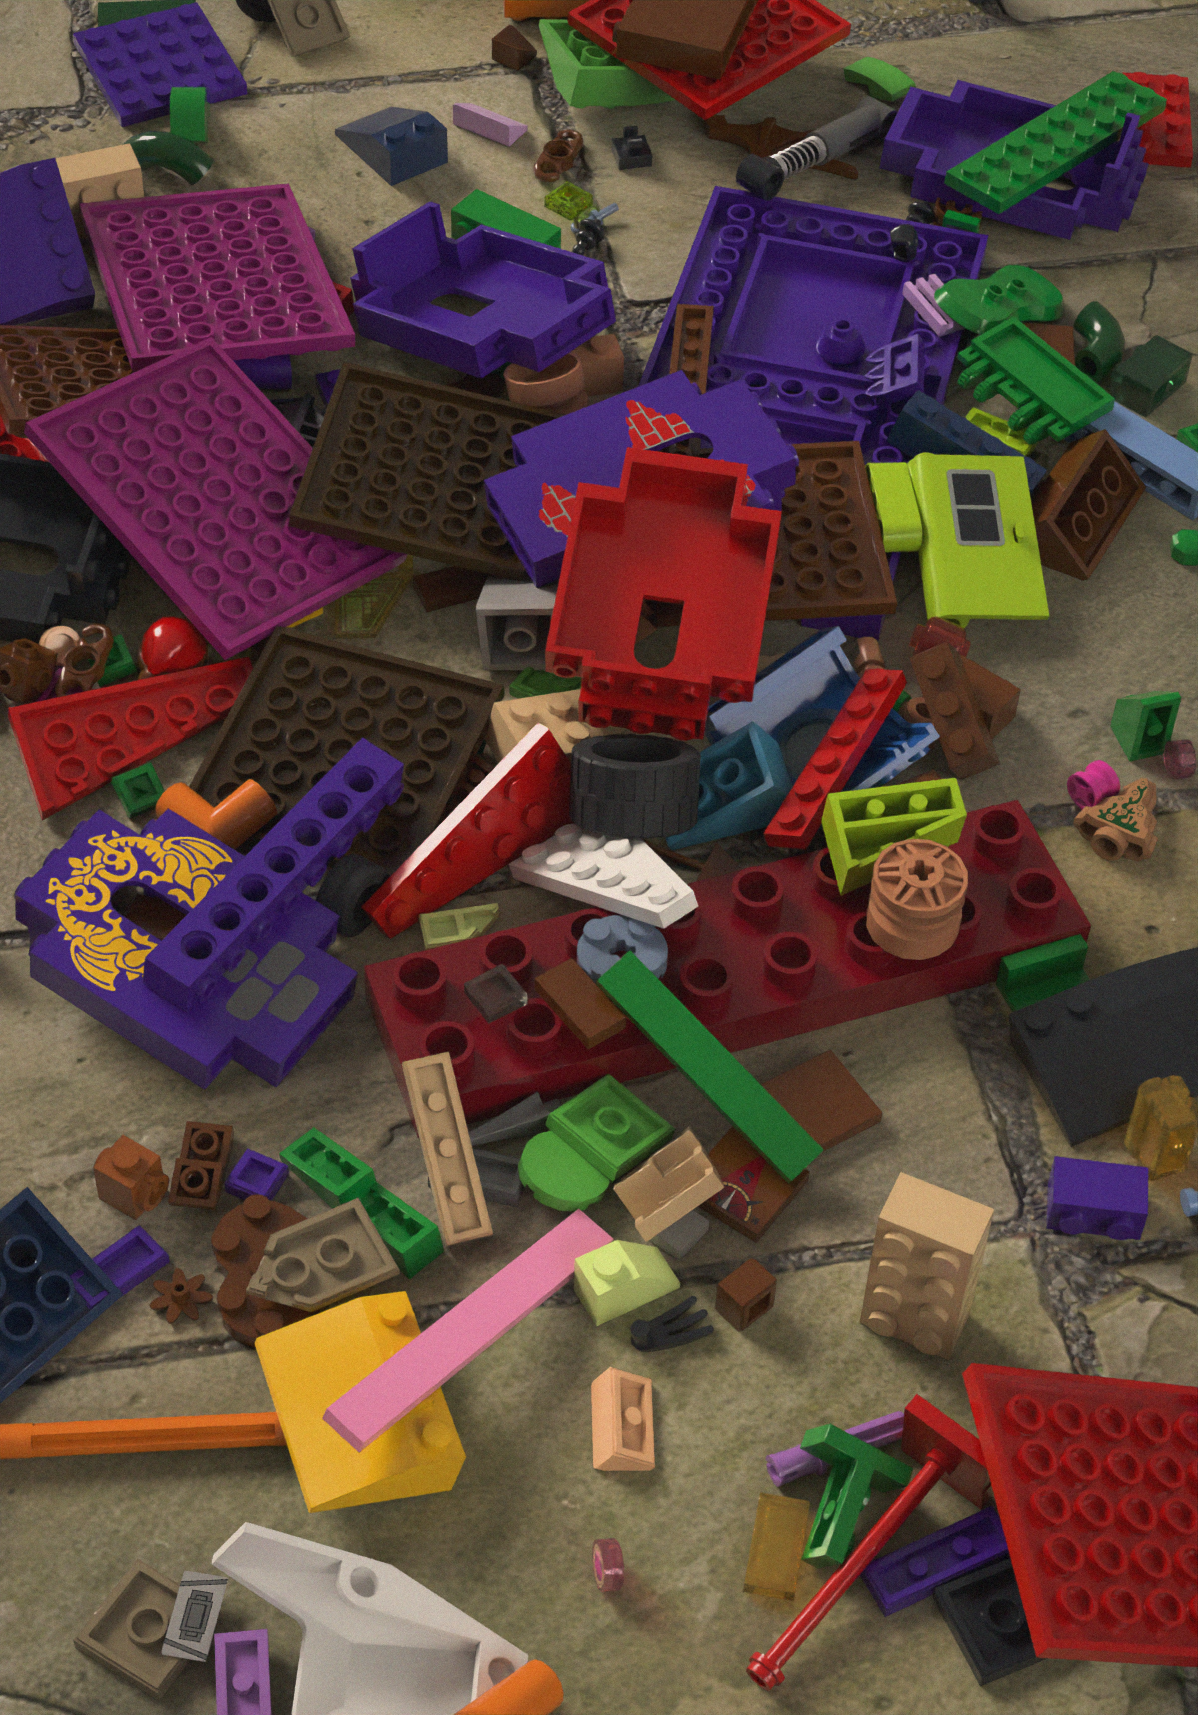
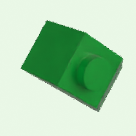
(1145, 722)

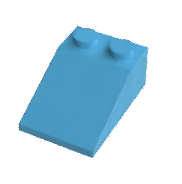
(738, 787)

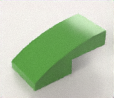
(882, 79)

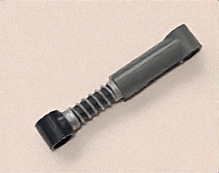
(766, 175)

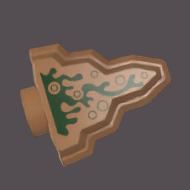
(1122, 823)

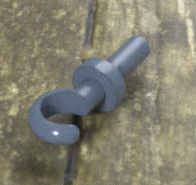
(594, 214)

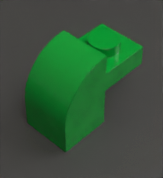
(189, 113)

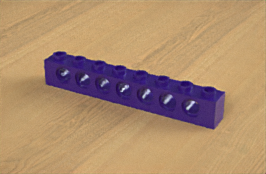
(326, 822)

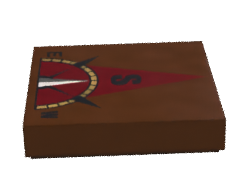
(752, 1188)

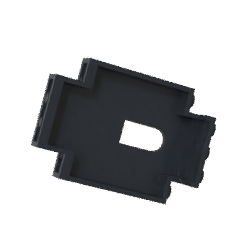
(48, 514)

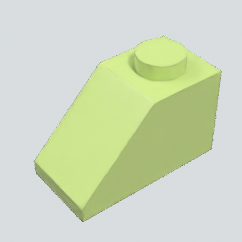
(621, 1279)

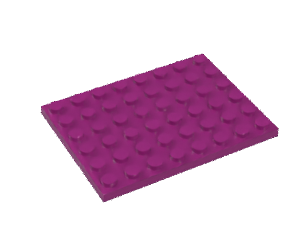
(215, 268)
(201, 493)

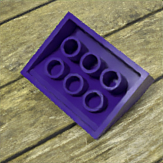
(39, 247)

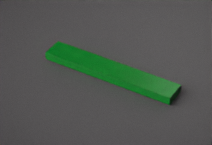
(709, 1067)

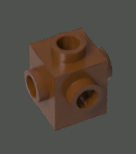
(25, 669)

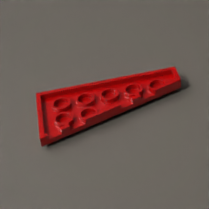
(91, 736)
(504, 815)

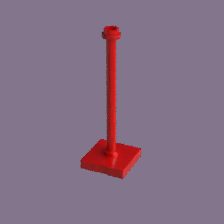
(947, 1455)

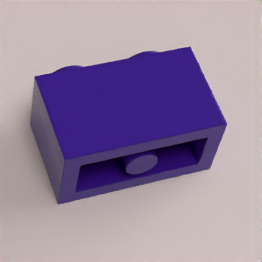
(1097, 1198)

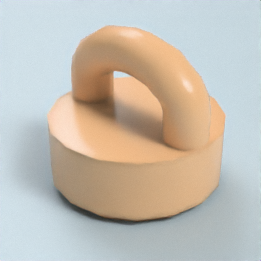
(60, 640)

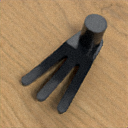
(660, 1334)

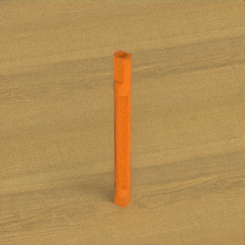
(140, 1435)

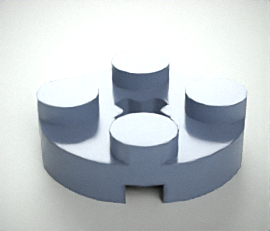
(616, 934)

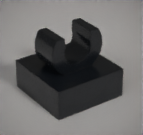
(631, 150)

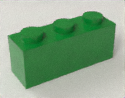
(492, 212)

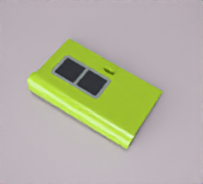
(968, 540)

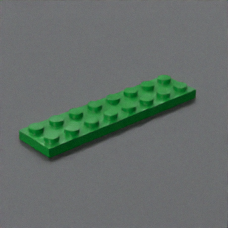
(1053, 142)

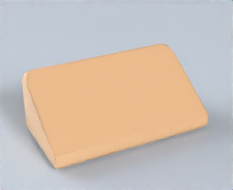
(622, 1422)

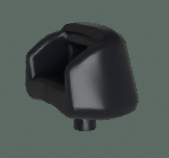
(904, 242)

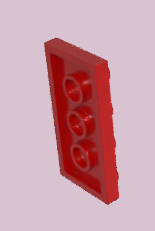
(1169, 133)

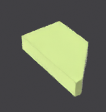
(456, 924)

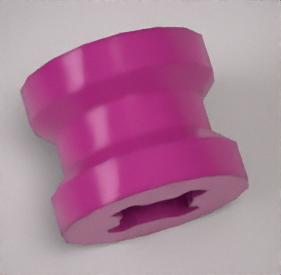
(1092, 785)

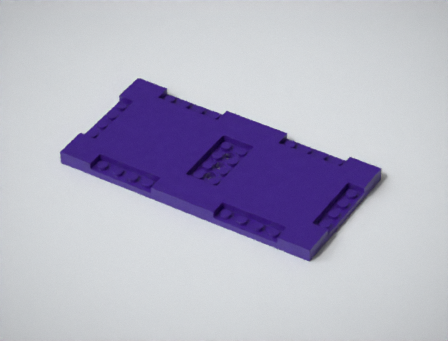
(774, 285)

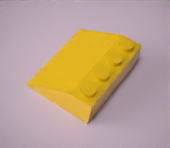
(318, 1363)

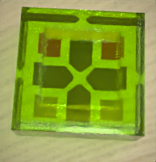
(568, 200)

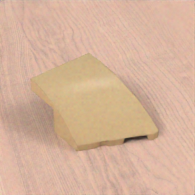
(668, 1184)

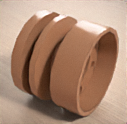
(553, 389)
(916, 899)

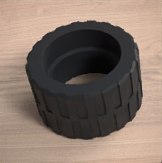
(634, 786)

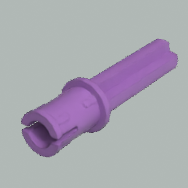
(796, 1463)

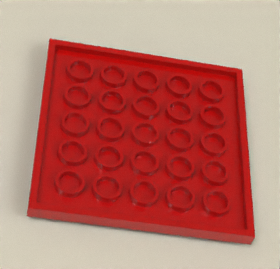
(773, 42)
(1096, 1509)

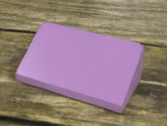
(487, 123)

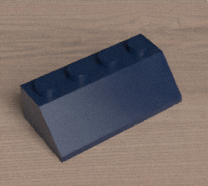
(935, 429)

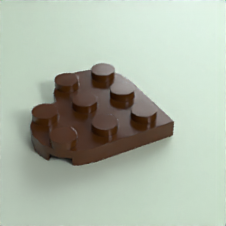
(238, 1249)

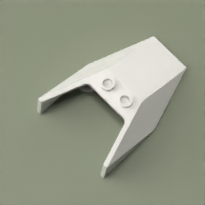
(367, 1630)

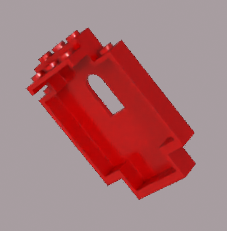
(673, 538)

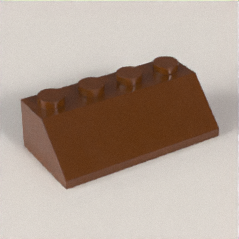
(1084, 504)

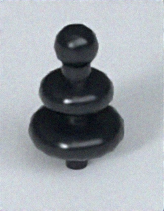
(921, 213)
(589, 233)

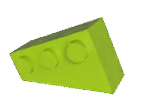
(872, 819)

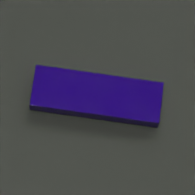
(935, 1560)

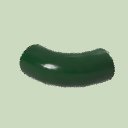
(170, 152)
(1104, 341)

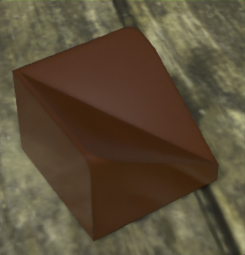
(512, 48)
(745, 1294)

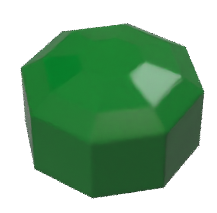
(1185, 547)

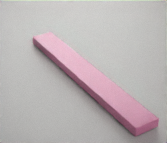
(463, 1333)

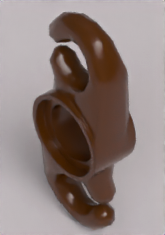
(558, 164)
(96, 651)

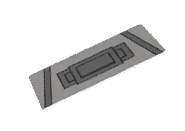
(194, 1616)

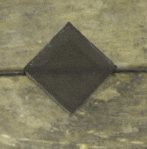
(495, 993)

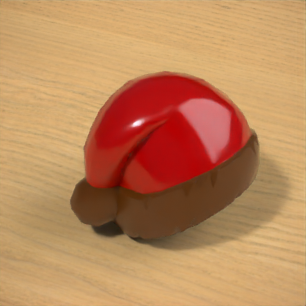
(170, 647)

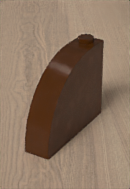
(683, 33)

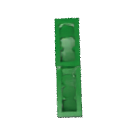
(343, 1177)

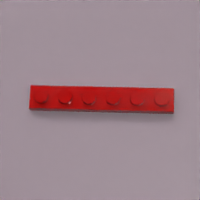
(835, 758)

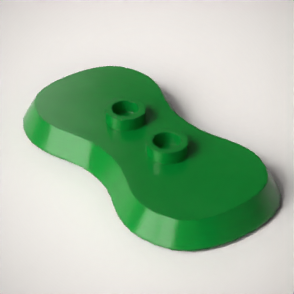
(1005, 294)

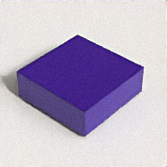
(256, 1175)

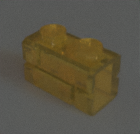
(1163, 1127)

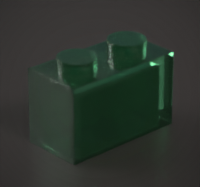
(1150, 375)

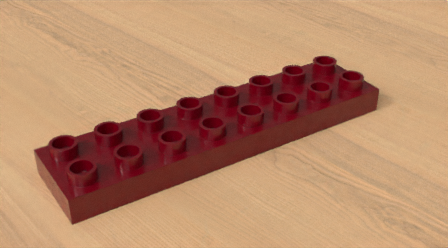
(754, 963)

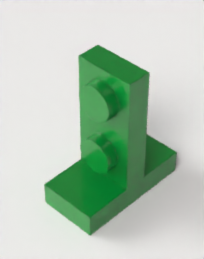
(847, 1491)

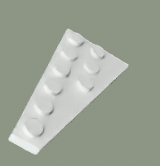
(607, 873)

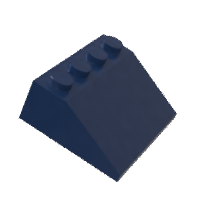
(36, 1294)

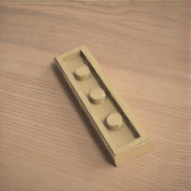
(447, 1149)

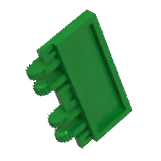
(1031, 371)

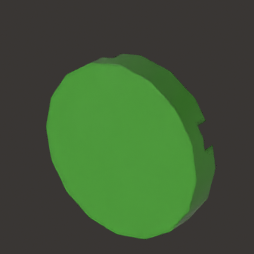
(560, 1174)

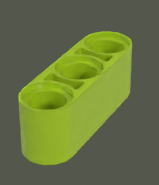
(895, 506)

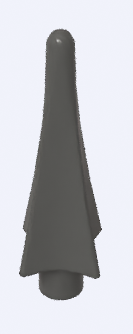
(522, 1120)

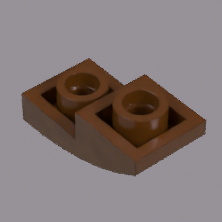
(201, 1165)

